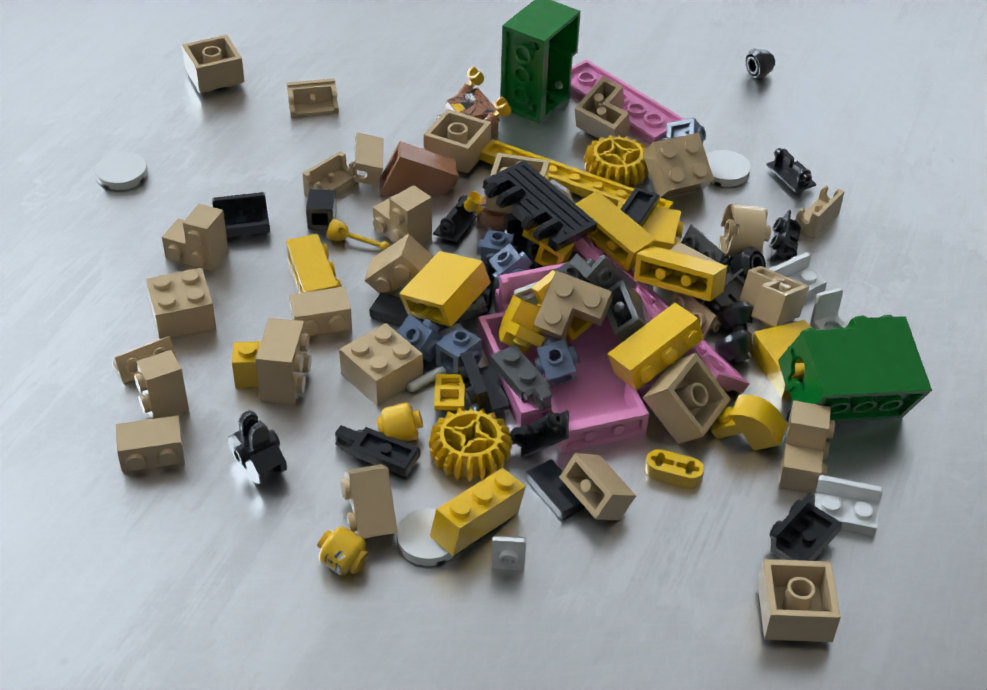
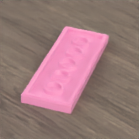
(646, 116)

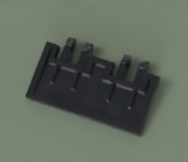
(539, 203)

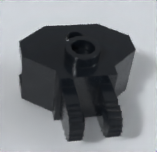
(256, 448)

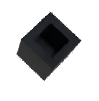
(321, 208)

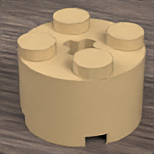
(743, 228)

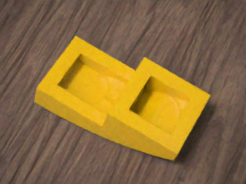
(449, 392)

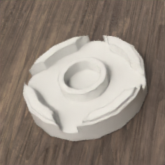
(728, 167)
(121, 171)
(415, 539)

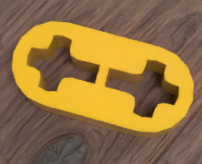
(674, 468)

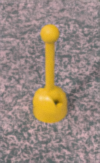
(339, 231)

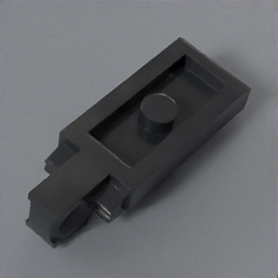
(378, 449)

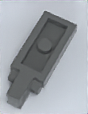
(522, 376)

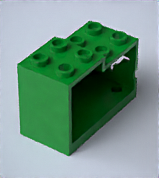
(538, 55)
(859, 369)

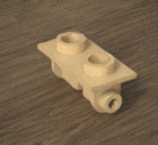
(707, 319)
(126, 362)

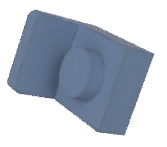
(685, 127)

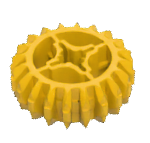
(617, 160)
(470, 444)

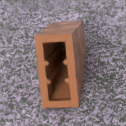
(418, 167)

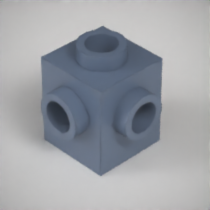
(493, 243)
(509, 261)
(421, 335)
(453, 344)
(557, 362)

